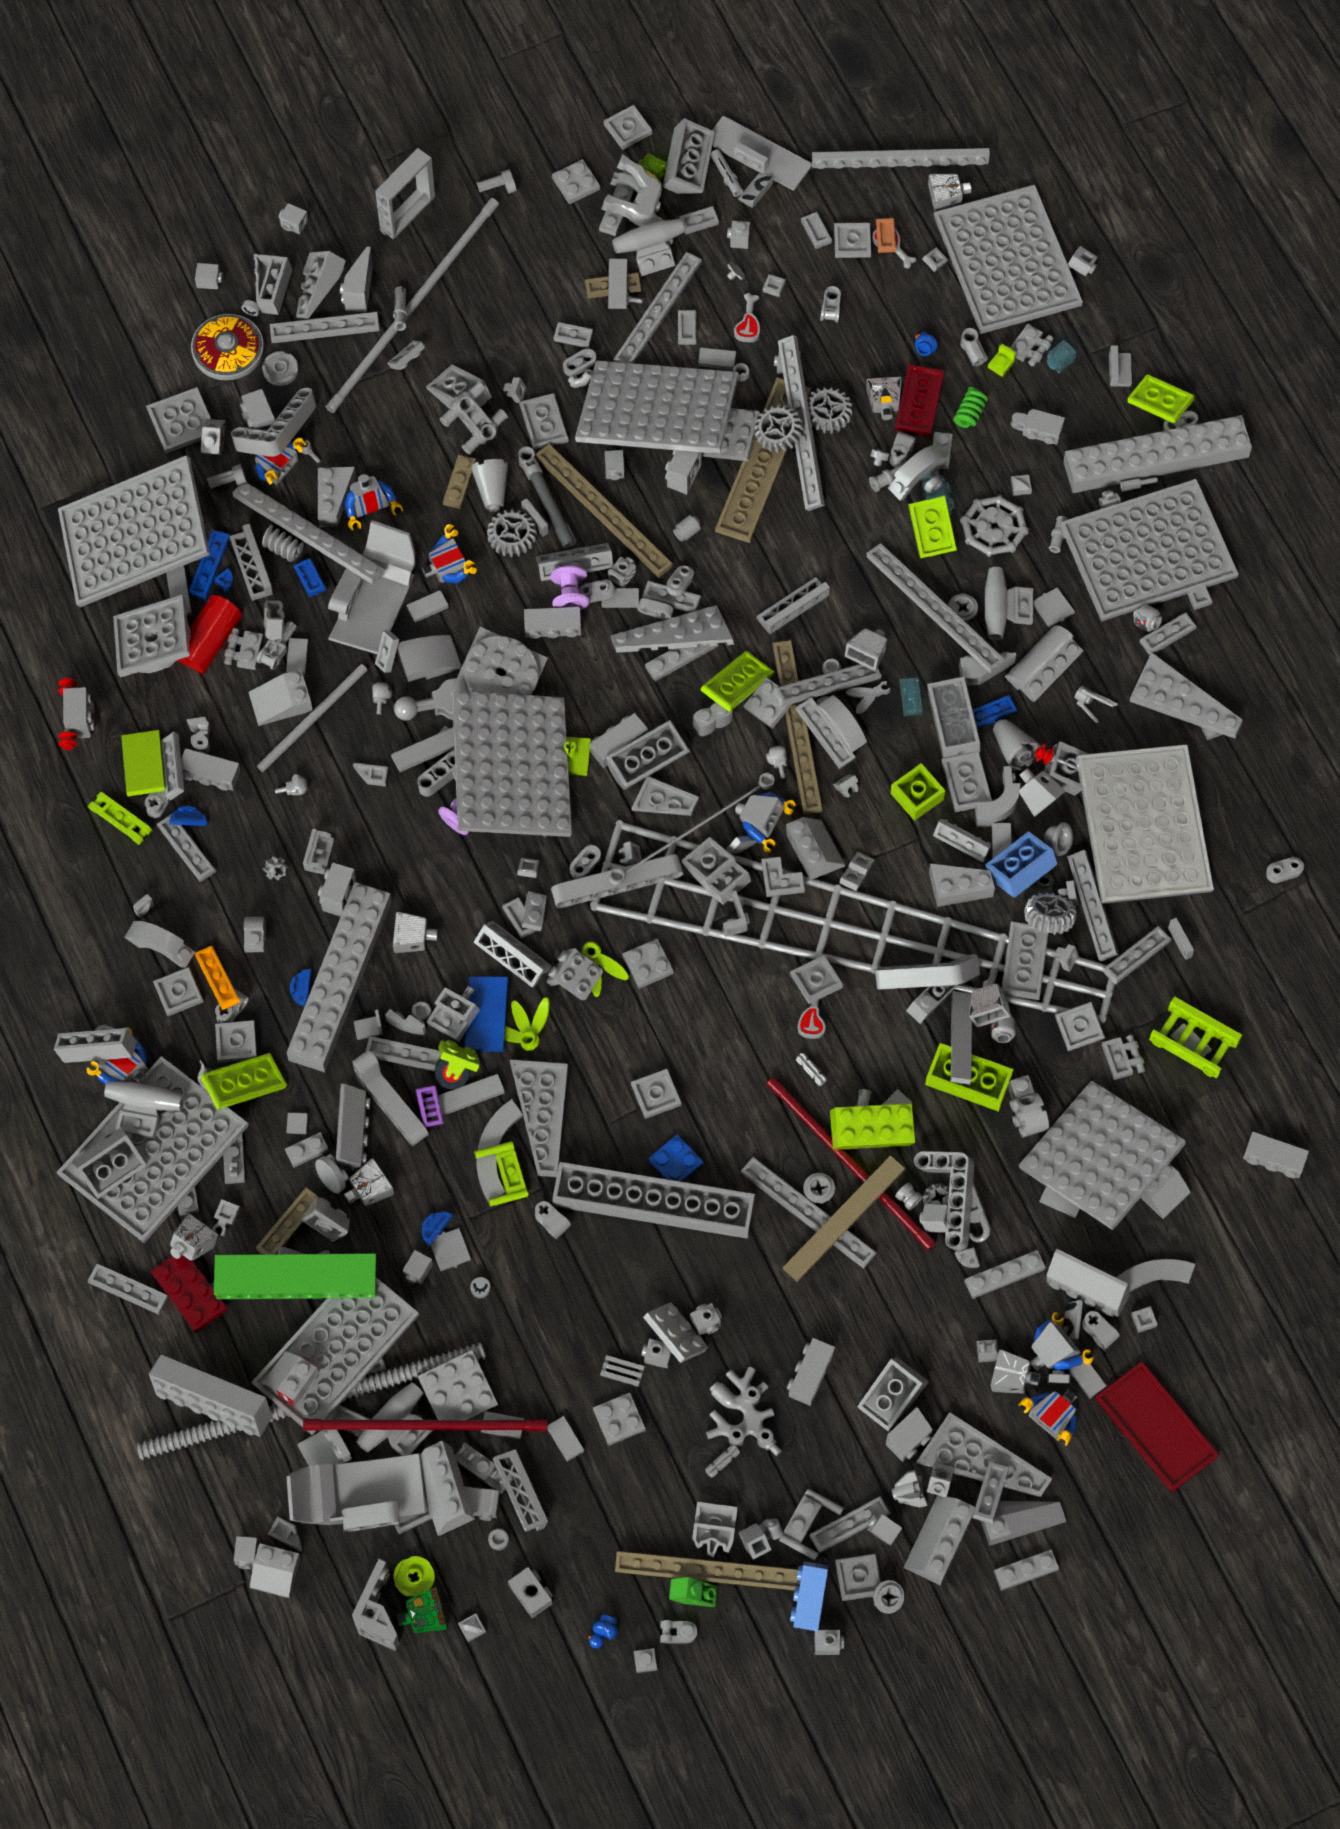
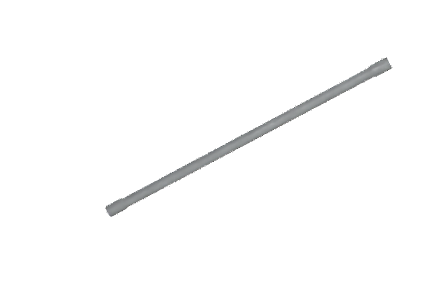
(339, 397)

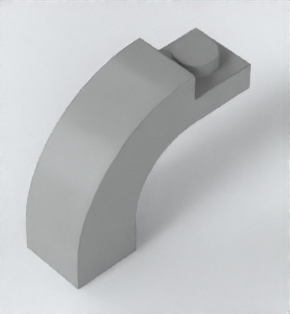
(915, 468)
(842, 721)
(1001, 808)
(156, 938)

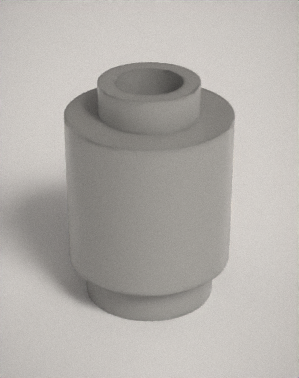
(687, 528)

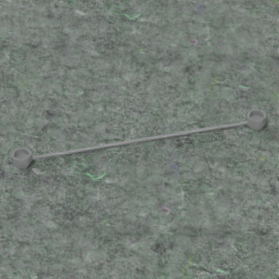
(617, 875)

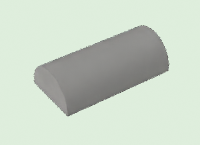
(646, 755)

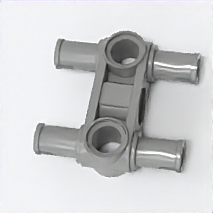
(473, 417)

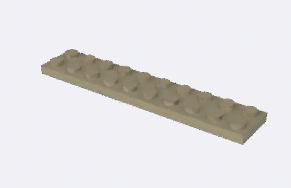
(754, 480)

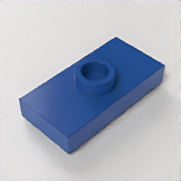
(309, 577)

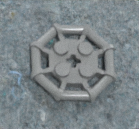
(996, 535)

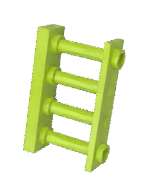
(1195, 1019)

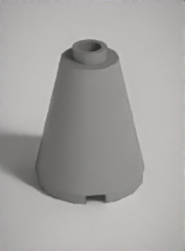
(491, 482)
(1015, 744)

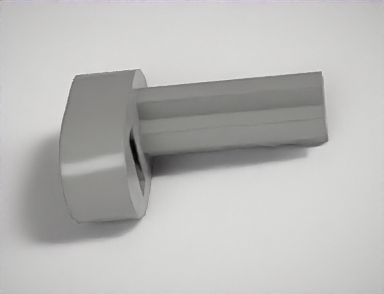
(503, 179)
(235, 474)

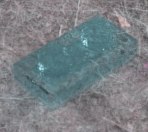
(910, 696)

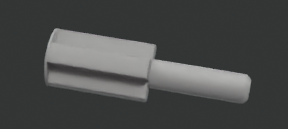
(1136, 483)

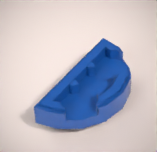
(187, 816)
(300, 986)
(434, 1225)

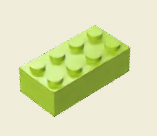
(987, 1083)
(872, 1126)

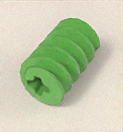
(970, 408)

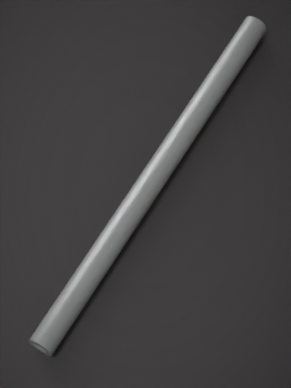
(311, 718)

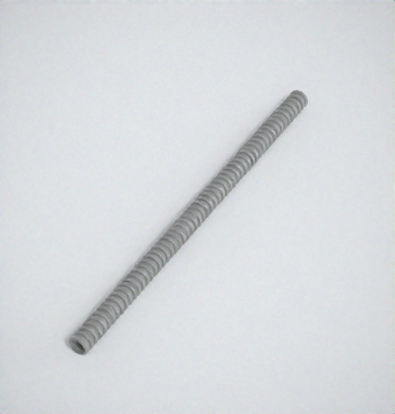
(367, 1384)

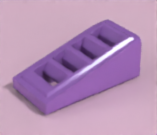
(427, 1090)

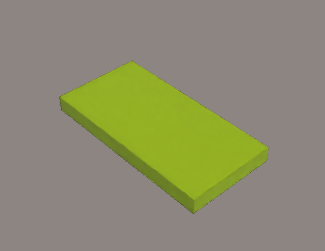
(737, 681)
(143, 763)
(243, 1081)

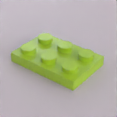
(1160, 398)
(932, 527)

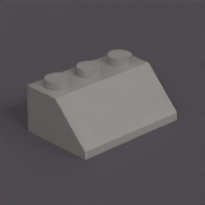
(813, 847)
(109, 1163)

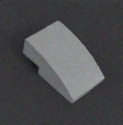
(428, 657)
(716, 870)

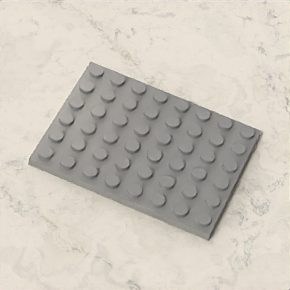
(1007, 259)
(657, 407)
(133, 531)
(1148, 549)
(511, 764)
(1144, 824)
(176, 1159)

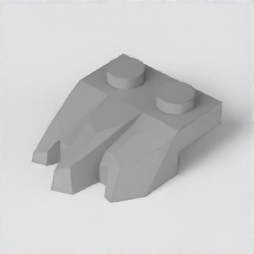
(714, 1526)

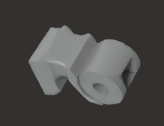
(200, 739)

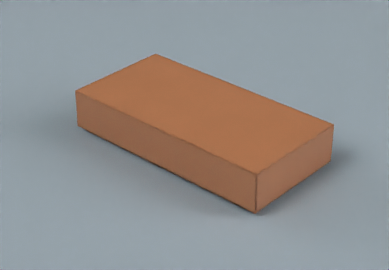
(885, 235)

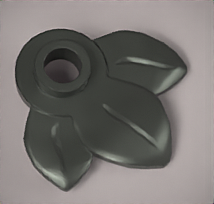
(1038, 887)

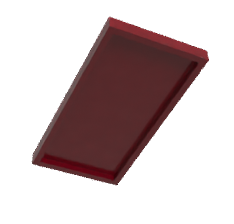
(1156, 1427)

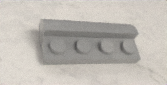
(1044, 662)

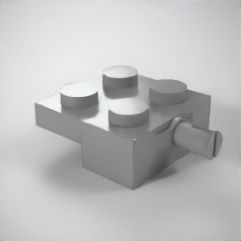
(453, 1013)

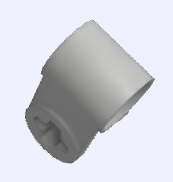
(831, 307)
(901, 449)
(156, 804)
(232, 1011)
(554, 1221)
(1101, 1331)

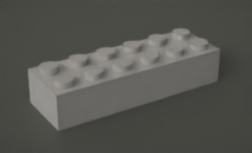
(210, 1396)

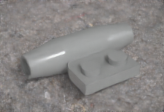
(650, 244)
(1005, 604)
(141, 1107)
(397, 1408)

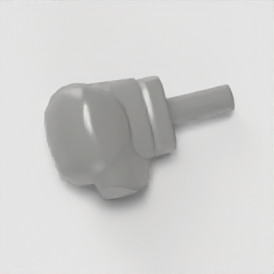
(380, 695)
(778, 757)
(296, 786)

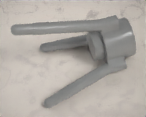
(1086, 696)

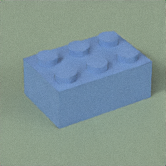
(1021, 864)
(809, 1596)

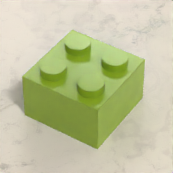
(917, 792)

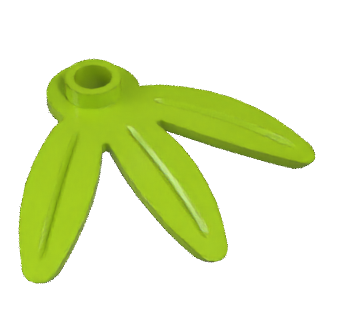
(606, 963)
(527, 1031)

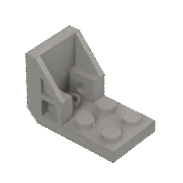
(378, 1627)

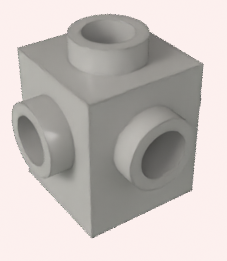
(706, 1319)

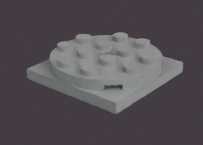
(139, 627)
(492, 652)

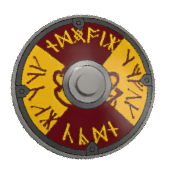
(227, 347)

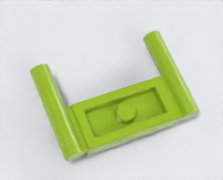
(509, 1171)

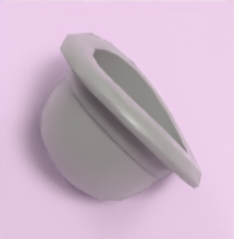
(1059, 838)

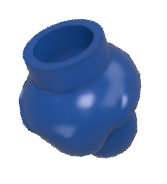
(925, 344)
(604, 1627)

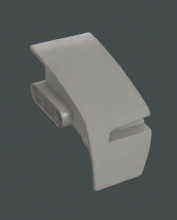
(368, 608)
(357, 1493)

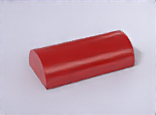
(210, 632)

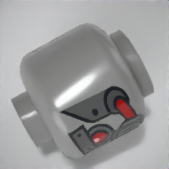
(1147, 618)
(1003, 1030)

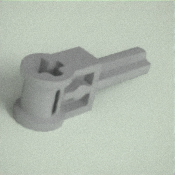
(275, 649)

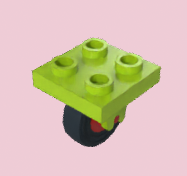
(454, 1064)

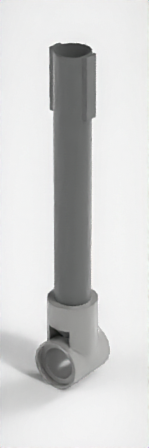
(534, 474)

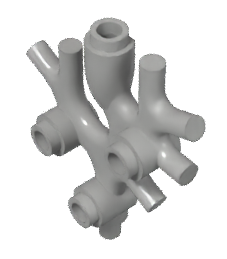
(753, 1419)

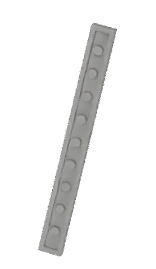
(900, 158)
(798, 400)
(309, 533)
(935, 608)

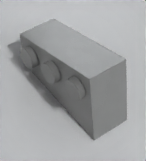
(271, 282)
(332, 491)
(960, 884)

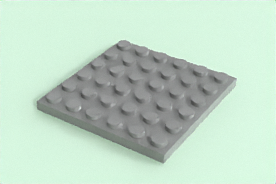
(1102, 1154)

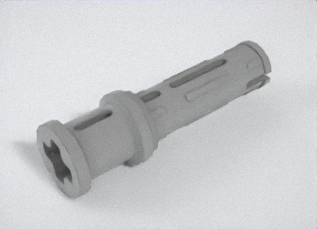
(883, 479)

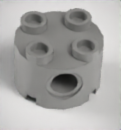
(1029, 1115)

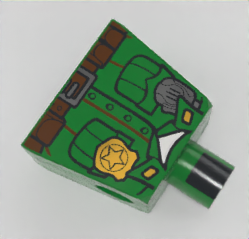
(423, 1613)

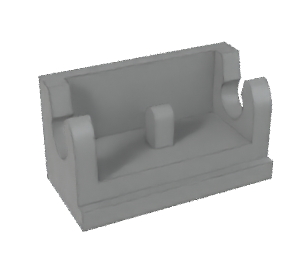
(318, 852)

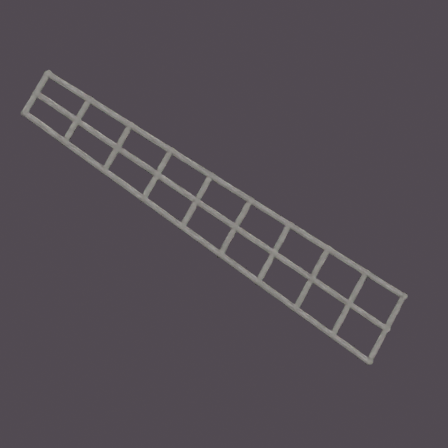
(828, 923)

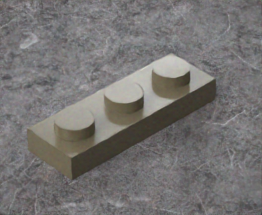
(600, 286)
(459, 482)

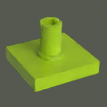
(578, 755)

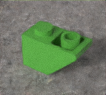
(693, 1592)

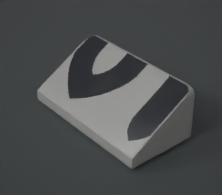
(756, 190)
(1072, 1320)

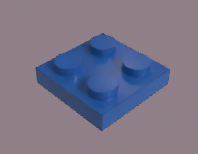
(675, 1160)

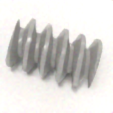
(281, 545)

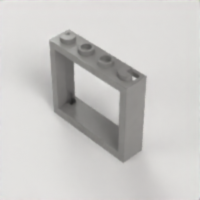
(417, 165)

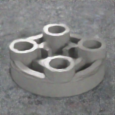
(331, 1174)

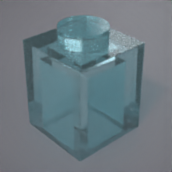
(1061, 356)

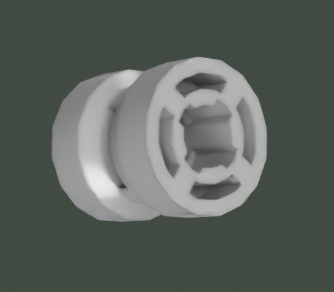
(909, 1196)

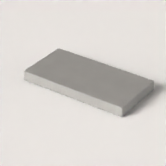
(1024, 961)

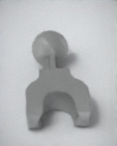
(441, 702)

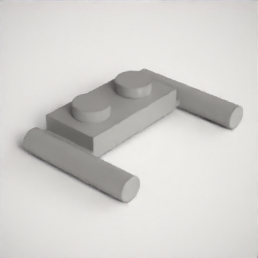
(803, 1519)

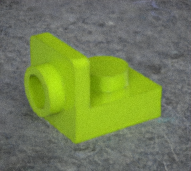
(1002, 360)

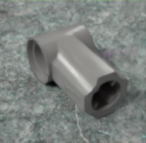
(973, 348)

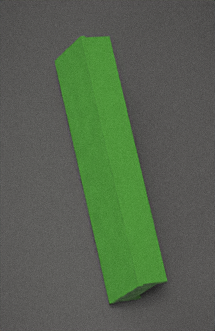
(295, 1276)

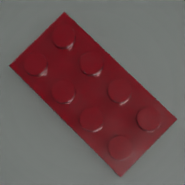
(919, 400)
(189, 1291)

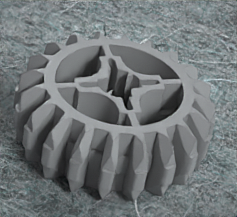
(835, 403)
(767, 437)
(509, 542)
(1050, 913)

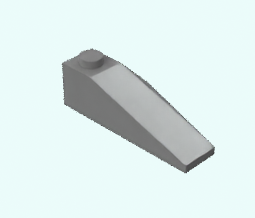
(321, 273)
(1021, 1518)

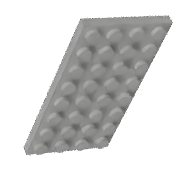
(344, 1344)

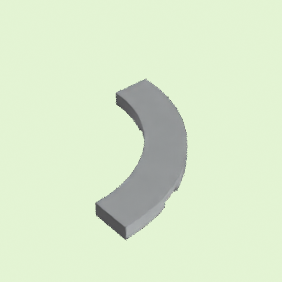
(492, 1136)
(1155, 1270)

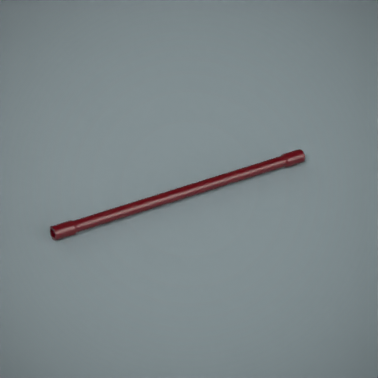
(777, 1087)
(319, 1424)

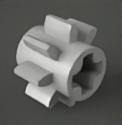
(1109, 499)
(275, 868)

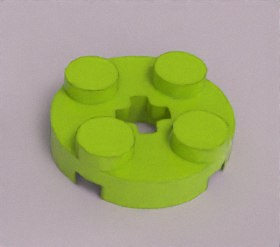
(410, 1566)

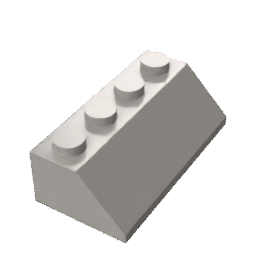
(688, 158)
(351, 1128)
(1087, 1283)
(444, 1488)
(939, 1538)

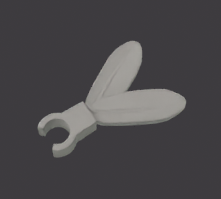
(867, 694)

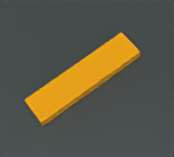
(217, 977)

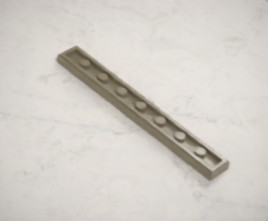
(843, 1218)

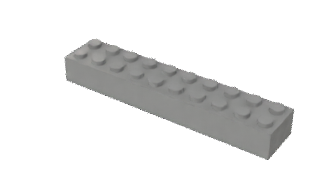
(1157, 454)
(339, 977)
(653, 1200)

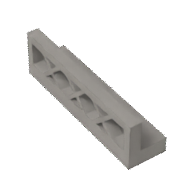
(256, 558)
(590, 558)
(794, 609)
(516, 948)
(524, 1488)

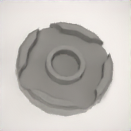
(280, 368)

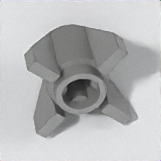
(910, 1490)

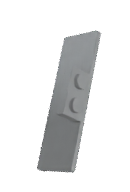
(759, 153)

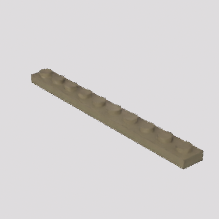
(603, 510)
(798, 733)
(707, 1570)

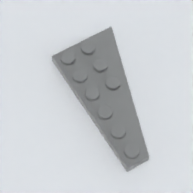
(683, 631)
(1174, 695)
(542, 1101)
(970, 1453)

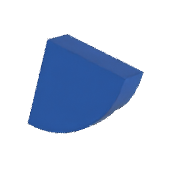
(225, 580)

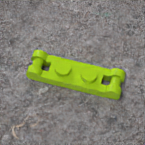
(120, 817)

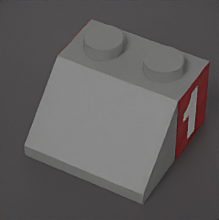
(291, 1377)

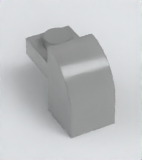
(254, 933)

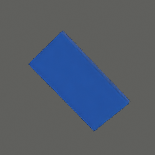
(488, 1027)

